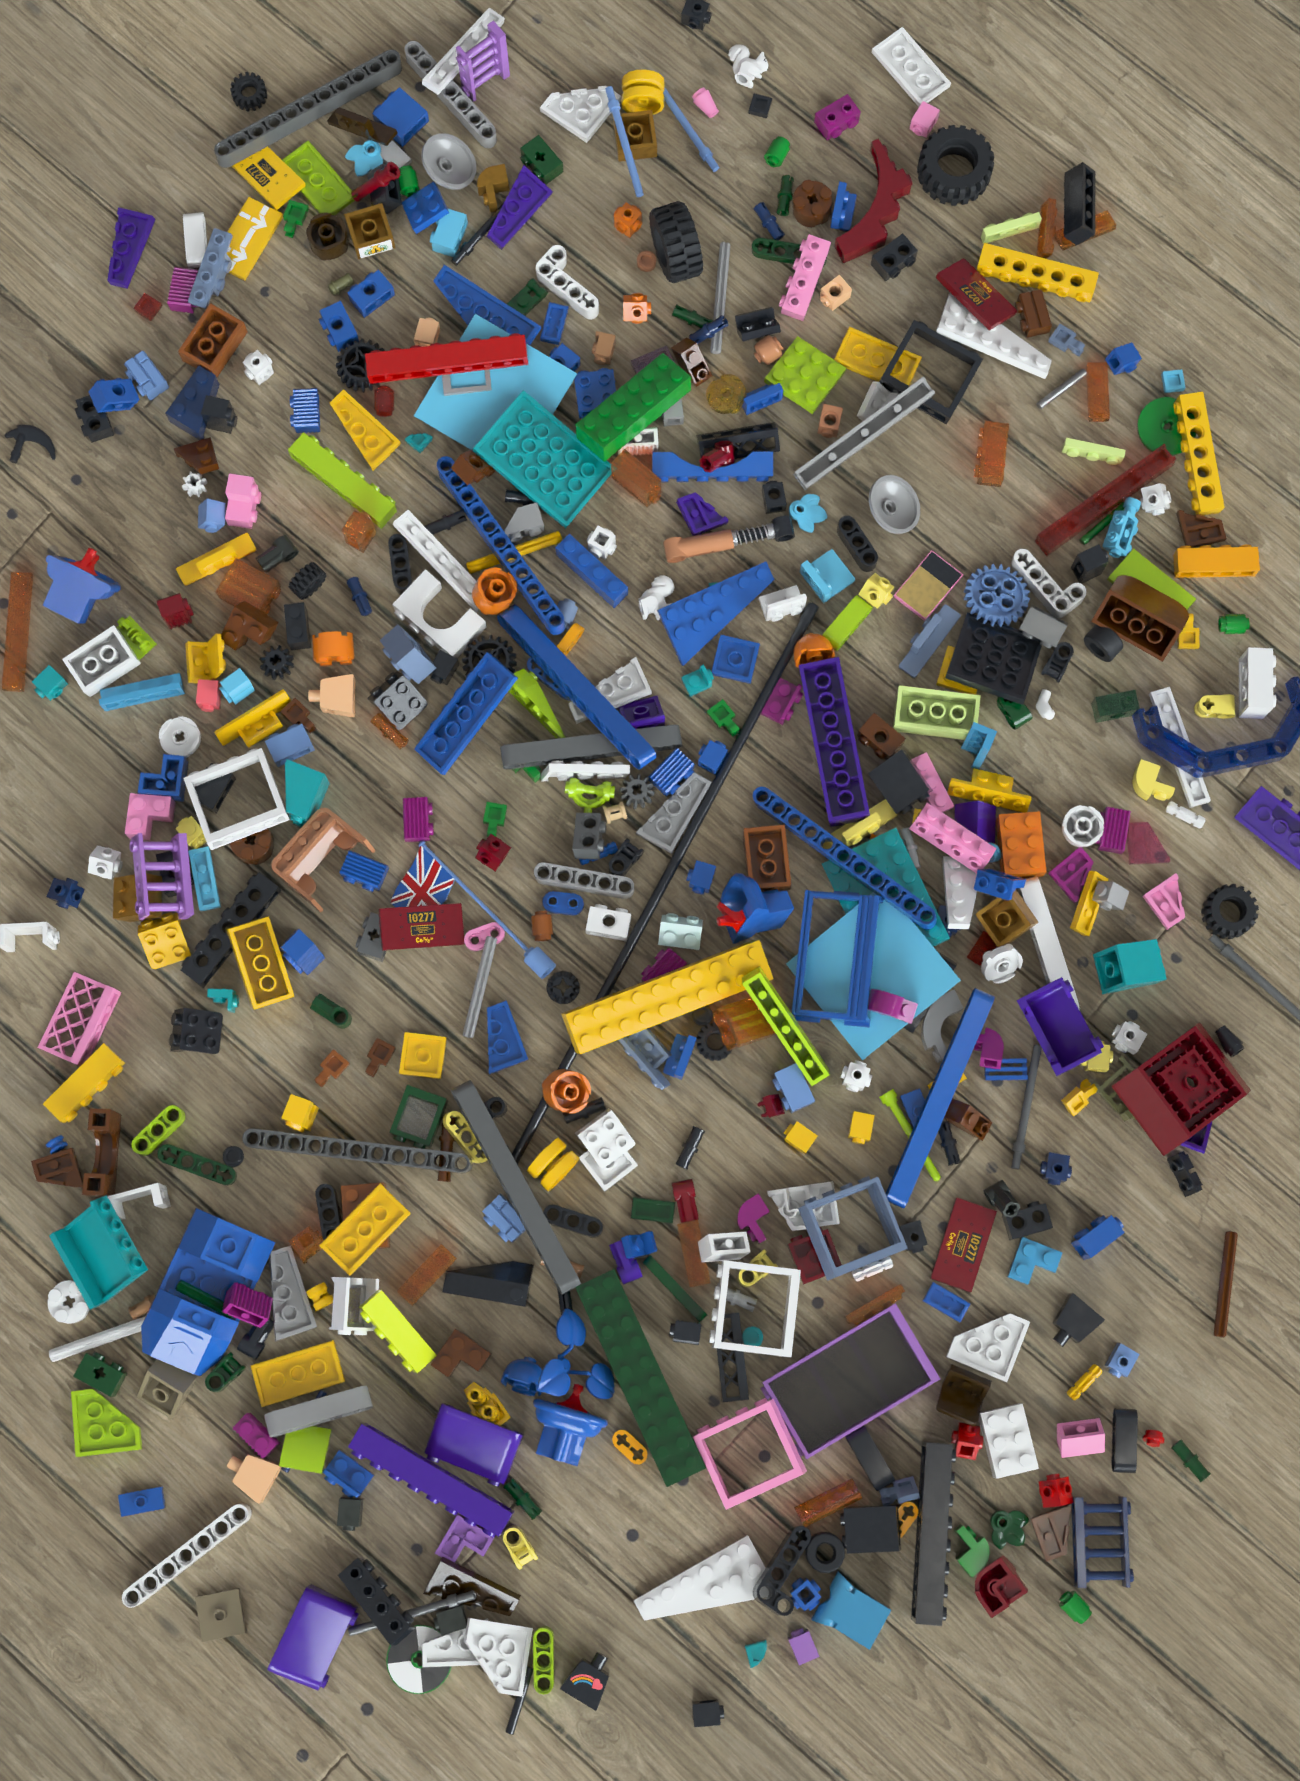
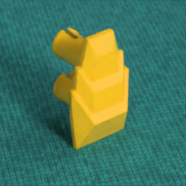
(485, 1404)

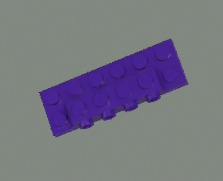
(1273, 823)

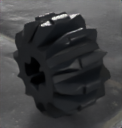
(272, 657)

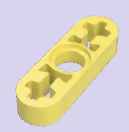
(457, 1136)

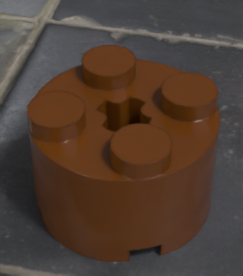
(812, 203)
(256, 853)

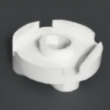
(177, 726)
(1004, 955)
(63, 1312)

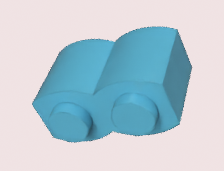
(236, 686)

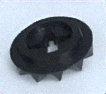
(570, 994)

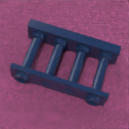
(1082, 1553)

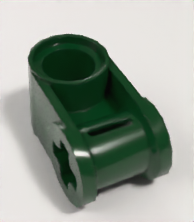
(1014, 713)
(225, 1372)

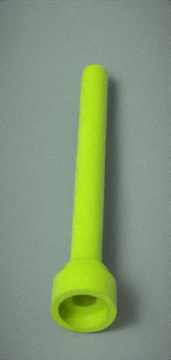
(890, 1100)

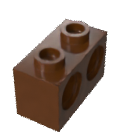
(471, 467)

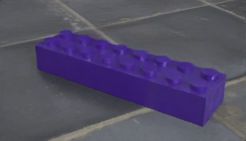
(834, 741)
(431, 1479)

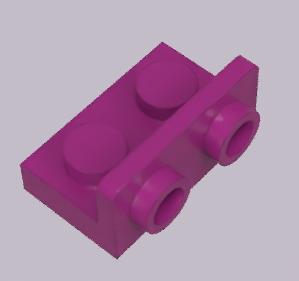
(782, 700)

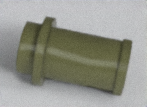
(340, 284)

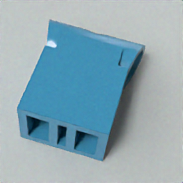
(852, 1612)

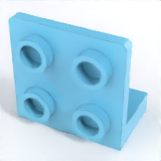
(827, 575)

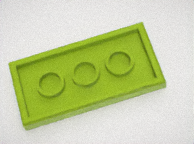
(323, 185)
(1143, 570)

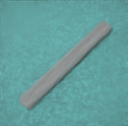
(479, 987)

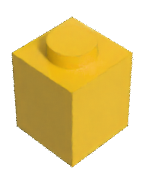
(860, 1127)
(799, 1137)

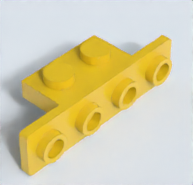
(216, 559)
(256, 722)
(990, 789)

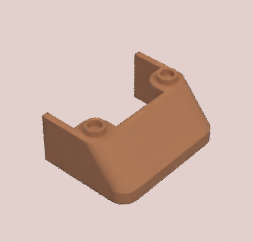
(310, 847)

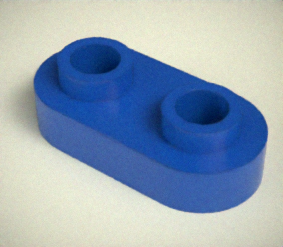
(562, 905)

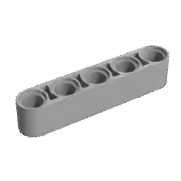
(576, 873)
(318, 1411)

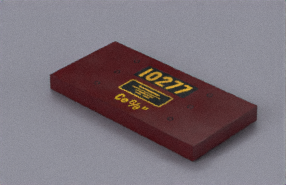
(976, 294)
(421, 926)
(963, 1245)

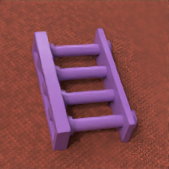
(498, 61)
(179, 865)

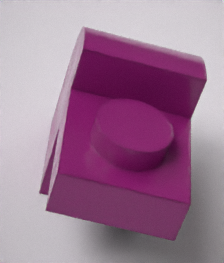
(892, 1005)
(991, 1047)
(748, 1215)

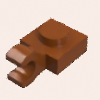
(333, 1066)

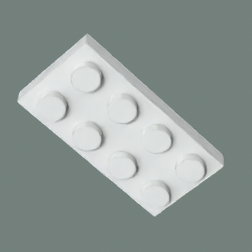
(911, 67)

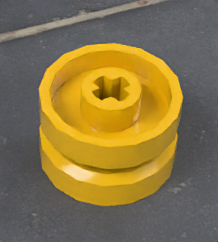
(642, 91)
(549, 1161)

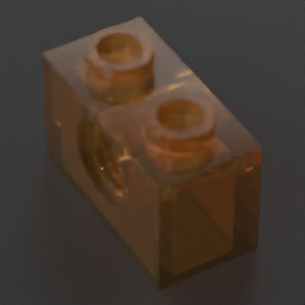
(359, 531)

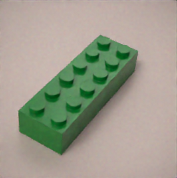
(633, 407)

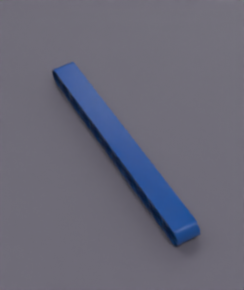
(502, 553)
(576, 687)
(849, 866)
(939, 1097)

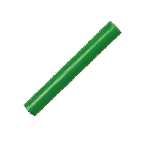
(1100, 526)

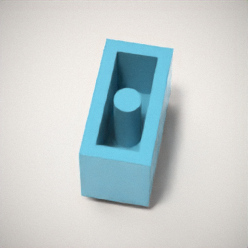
(449, 233)

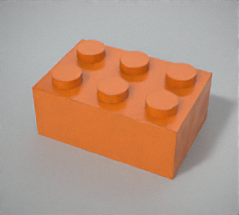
(1021, 844)

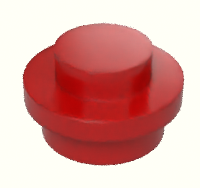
(1153, 1438)

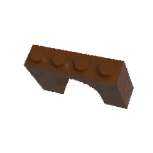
(106, 1129)

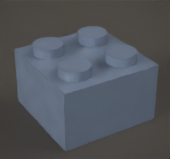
(407, 654)

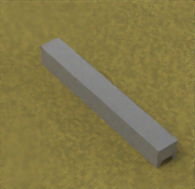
(864, 433)

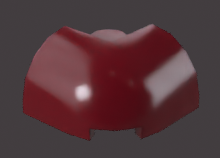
(998, 1586)

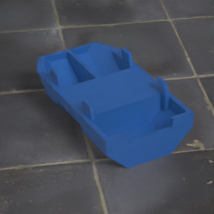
(211, 1259)

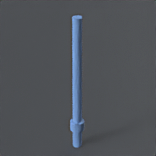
(614, 108)
(704, 152)

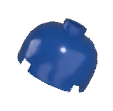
(523, 1376)

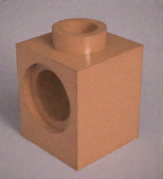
(830, 413)

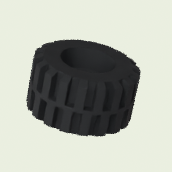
(1241, 900)

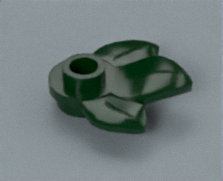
(1011, 1530)

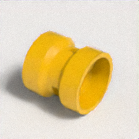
(320, 1291)

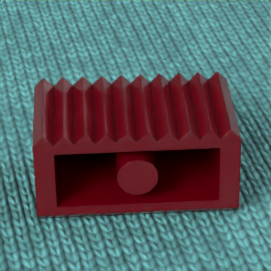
(175, 611)

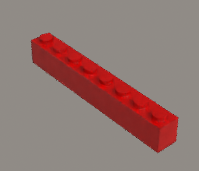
(446, 358)

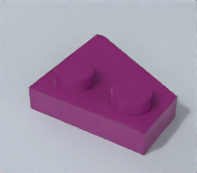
(1072, 873)

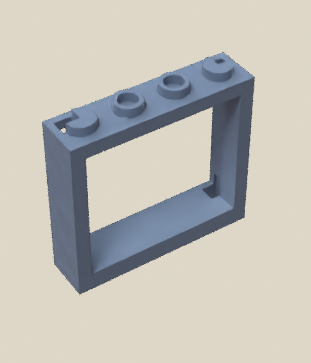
(884, 1213)

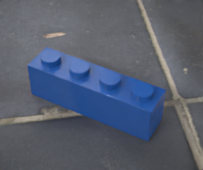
(591, 570)

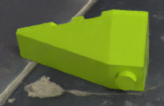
(530, 695)

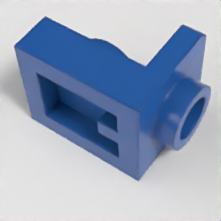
(639, 1245)

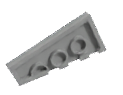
(673, 817)
(290, 1302)

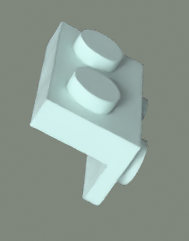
(680, 931)

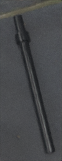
(467, 247)

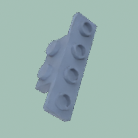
(212, 269)
(928, 640)
(649, 1054)

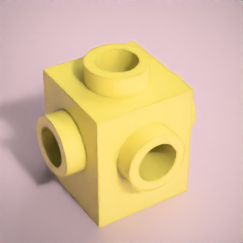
(877, 591)

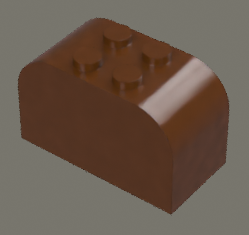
(1142, 616)

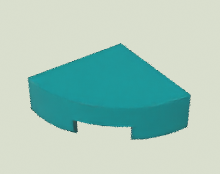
(418, 441)
(756, 1652)

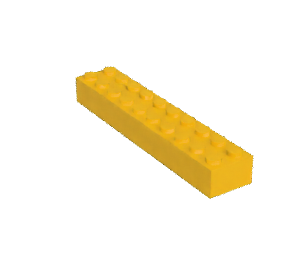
(663, 997)

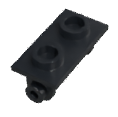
(1187, 1182)

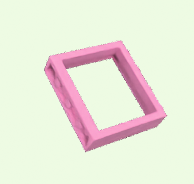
(784, 1435)

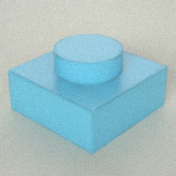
(1173, 381)

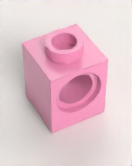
(924, 119)

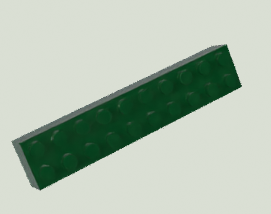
(640, 1378)

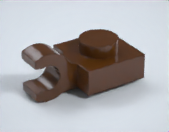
(297, 714)
(379, 1054)

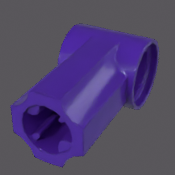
(627, 1268)

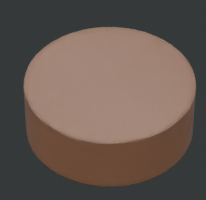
(646, 261)

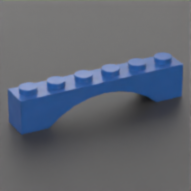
(755, 465)

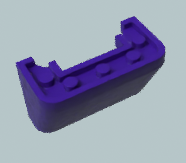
(1060, 1026)
(473, 1444)
(312, 1637)

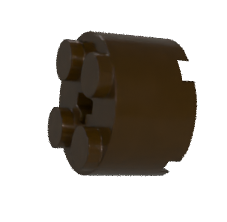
(327, 236)

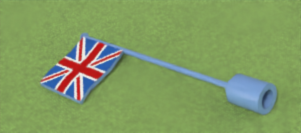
(430, 884)

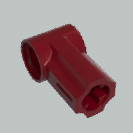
(720, 456)
(685, 1196)

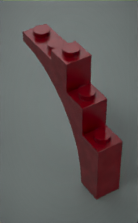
(870, 231)

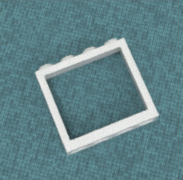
(247, 826)
(790, 1309)

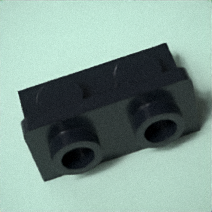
(757, 324)

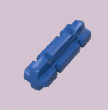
(611, 848)

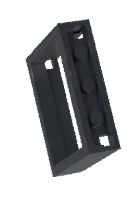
(932, 407)

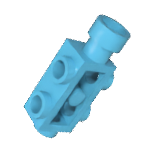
(1122, 529)

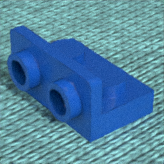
(843, 208)
(762, 398)
(997, 883)
(681, 1053)
(347, 1474)

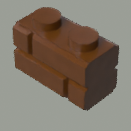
(1033, 313)

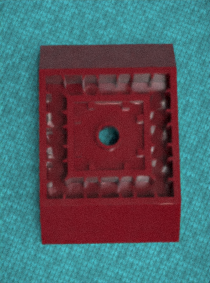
(1166, 1103)

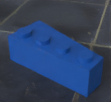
(301, 952)

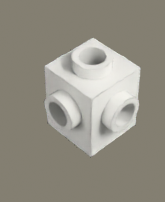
(258, 367)
(1155, 493)
(598, 537)
(105, 862)
(1135, 1036)
(852, 1083)

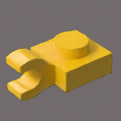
(1189, 636)
(1077, 1098)

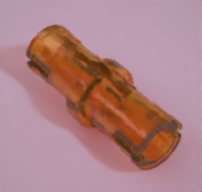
(389, 731)

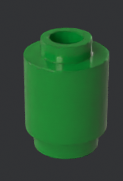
(777, 152)
(408, 181)
(1233, 623)
(1075, 1606)

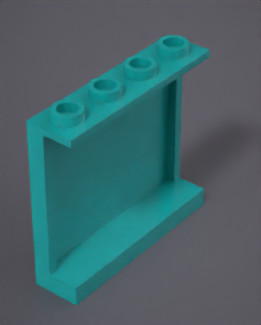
(99, 1253)

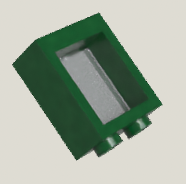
(418, 1119)

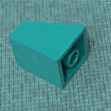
(303, 791)
(1129, 966)

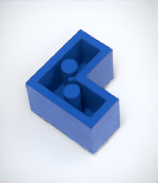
(169, 782)

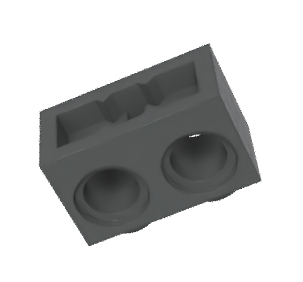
(585, 835)

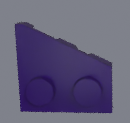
(699, 515)

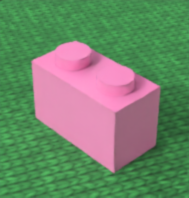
(1080, 1437)

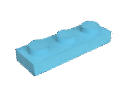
(204, 879)

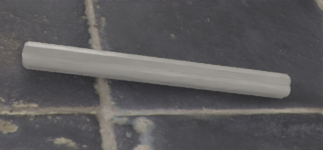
(720, 295)

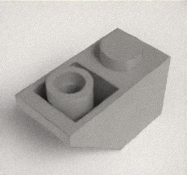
(525, 522)

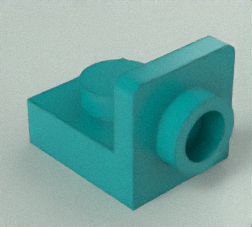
(698, 680)
(222, 995)

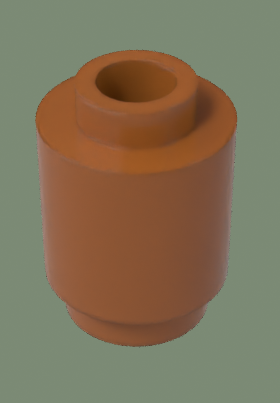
(542, 926)

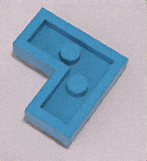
(1030, 1255)

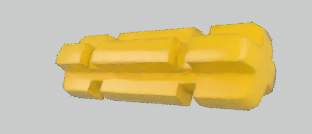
(1084, 1382)

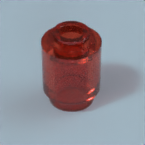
(384, 401)

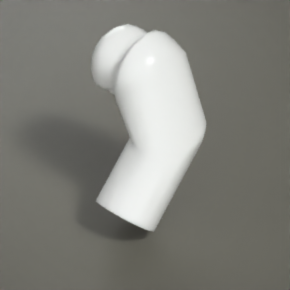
(1043, 706)

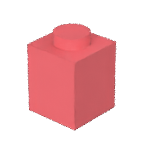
(208, 695)

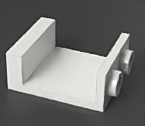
(8, 931)
(158, 1192)

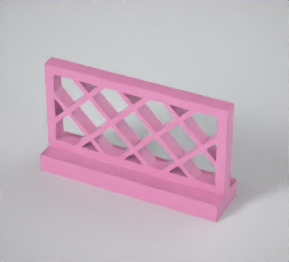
(95, 1025)

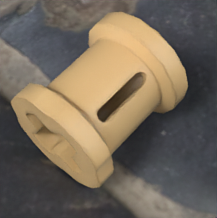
(610, 817)

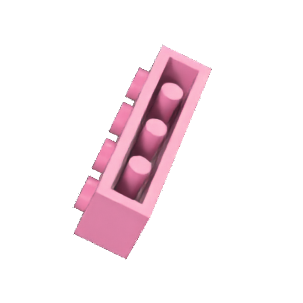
(805, 278)
(952, 838)

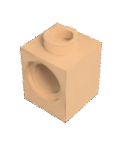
(836, 285)
(427, 332)

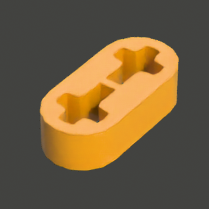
(570, 638)
(626, 1450)
(907, 1522)

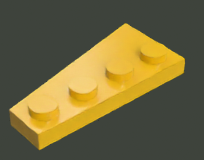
(366, 432)

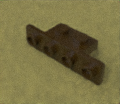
(362, 126)

